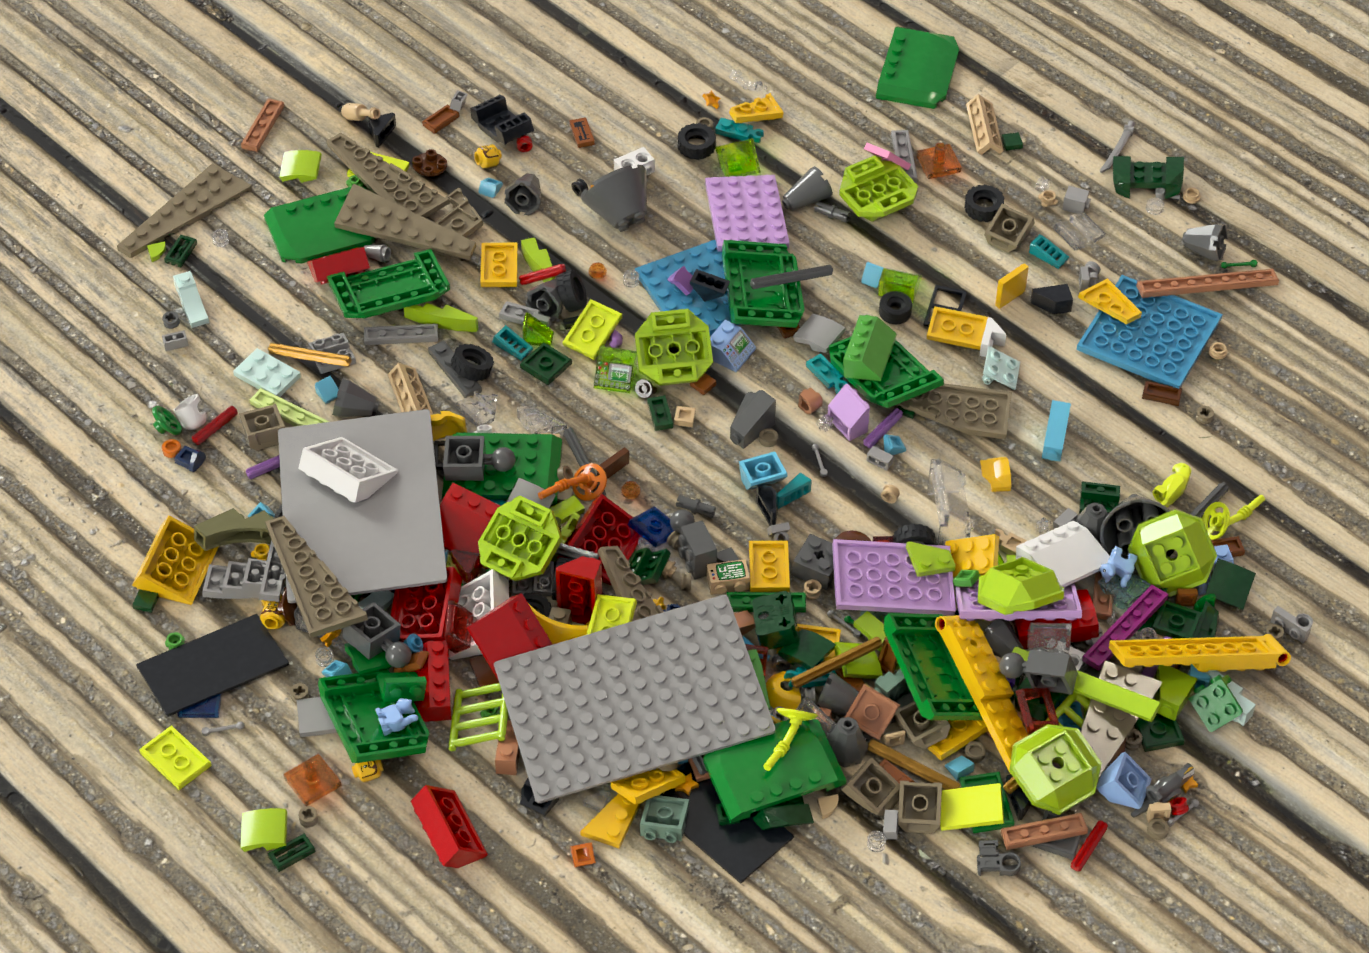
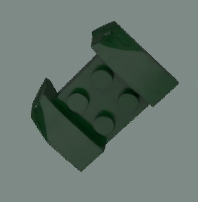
(1148, 175)
(1182, 622)
(784, 814)

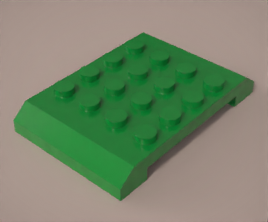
(536, 462)

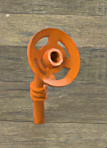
(586, 481)

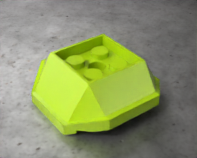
(877, 188)
(677, 330)
(510, 525)
(1178, 532)
(1018, 586)
(1050, 786)

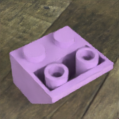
(849, 413)

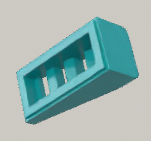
(1040, 244)
(516, 339)
(796, 488)

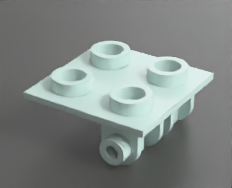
(1000, 368)

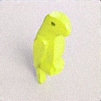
(1173, 486)

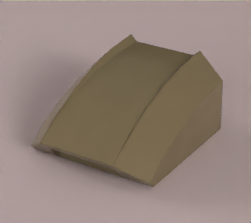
(1008, 228)
(262, 426)
(919, 729)
(873, 788)
(919, 807)

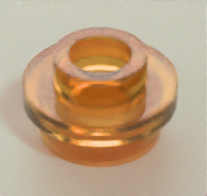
(597, 271)
(630, 490)

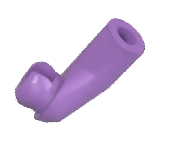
(617, 339)

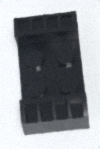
(499, 122)

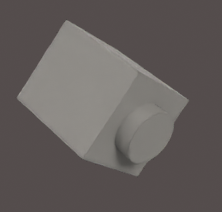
(1076, 200)

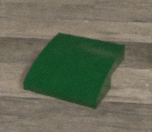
(1103, 494)
(649, 564)
(1230, 584)
(808, 651)

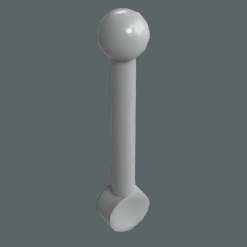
(823, 472)
(856, 633)
(206, 731)
(1194, 803)

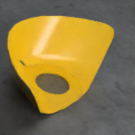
(780, 697)

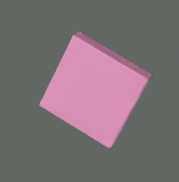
(886, 155)

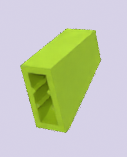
(1174, 690)

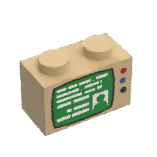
(728, 577)

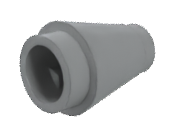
(378, 252)

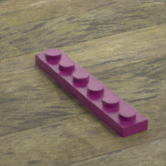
(1125, 626)

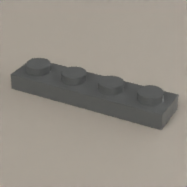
(442, 355)

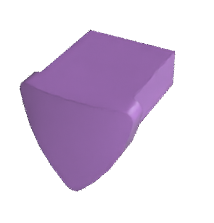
(681, 279)

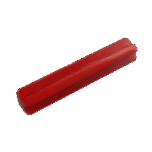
(542, 274)
(214, 425)
(1089, 846)

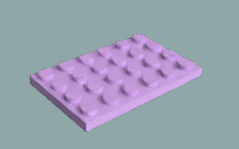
(746, 209)
(884, 580)
(970, 608)

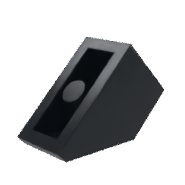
(1053, 299)

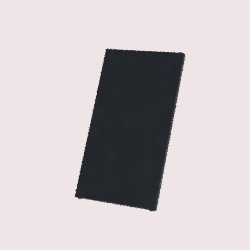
(212, 665)
(735, 847)

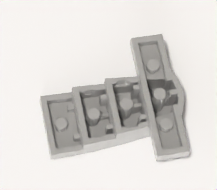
(247, 580)

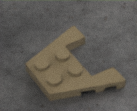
(463, 217)

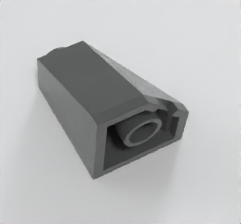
(752, 417)

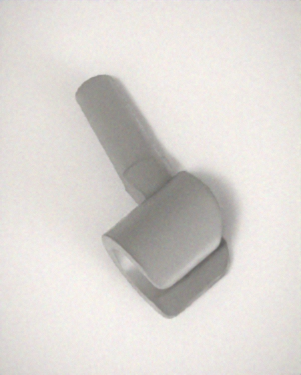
(1160, 194)

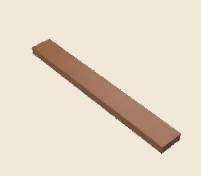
(1207, 283)

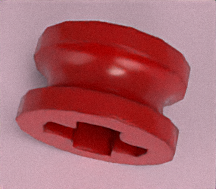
(524, 147)
(1179, 806)

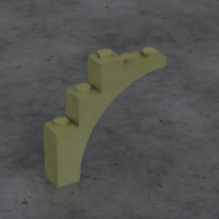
(232, 528)

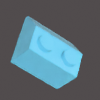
(761, 470)

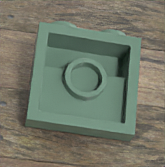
(892, 685)
(664, 818)

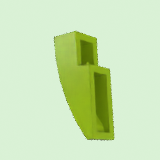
(534, 257)

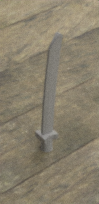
(1128, 130)

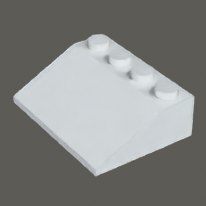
(346, 468)
(1067, 551)
(480, 598)

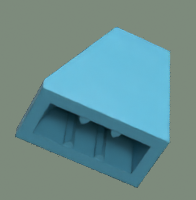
(1056, 430)

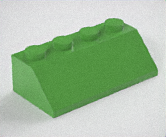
(868, 349)

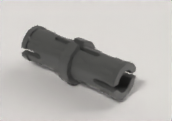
(832, 212)
(696, 506)

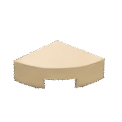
(827, 805)

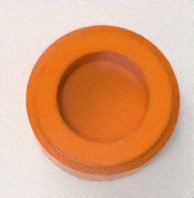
(171, 448)

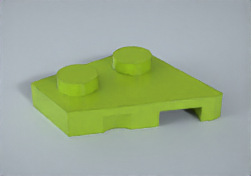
(566, 531)
(929, 559)

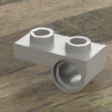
(1297, 627)

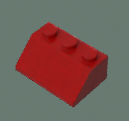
(346, 261)

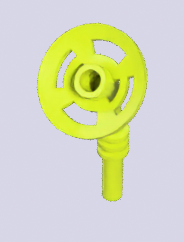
(1221, 521)
(796, 718)

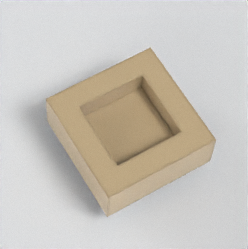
(684, 416)
(1159, 810)

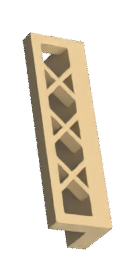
(984, 125)
(403, 387)

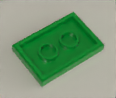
(986, 779)

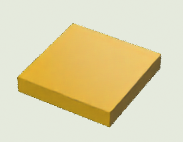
(1011, 286)

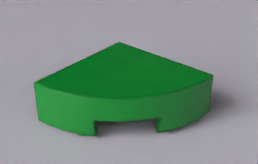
(1210, 598)

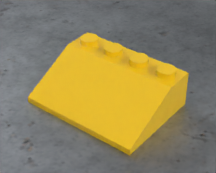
(174, 563)

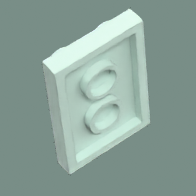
(267, 373)

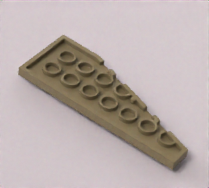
(965, 409)

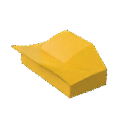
(997, 473)

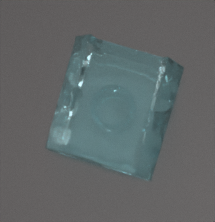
(1124, 596)

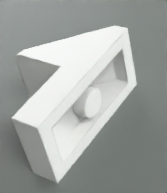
(992, 336)

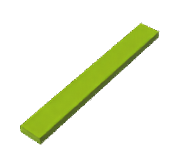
(1110, 694)

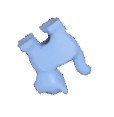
(1119, 566)
(391, 716)

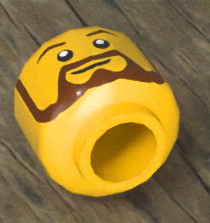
(487, 156)
(271, 617)
(368, 770)

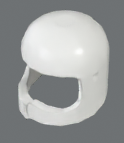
(188, 413)

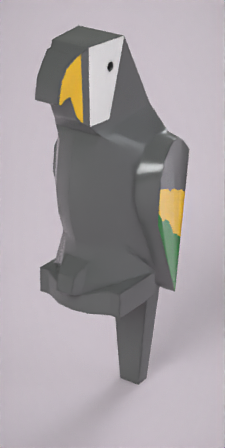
(1165, 788)

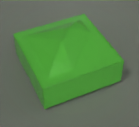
(966, 578)

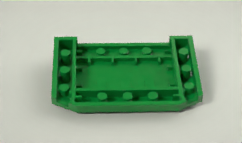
(918, 68)
(307, 228)
(390, 286)
(766, 306)
(901, 380)
(929, 667)
(352, 708)
(748, 787)

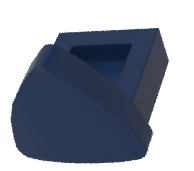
(190, 458)

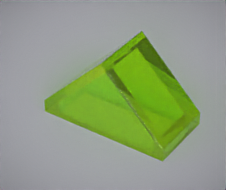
(535, 331)

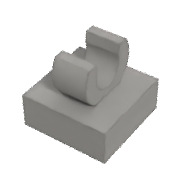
(1086, 279)
(779, 529)

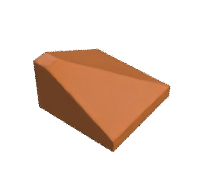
(582, 854)

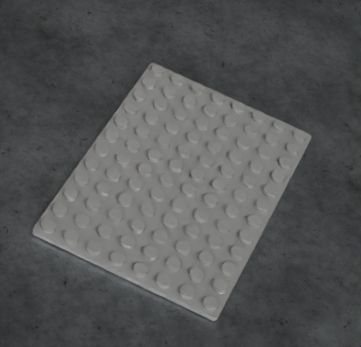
(382, 540)
(633, 698)

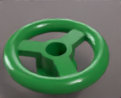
(165, 420)

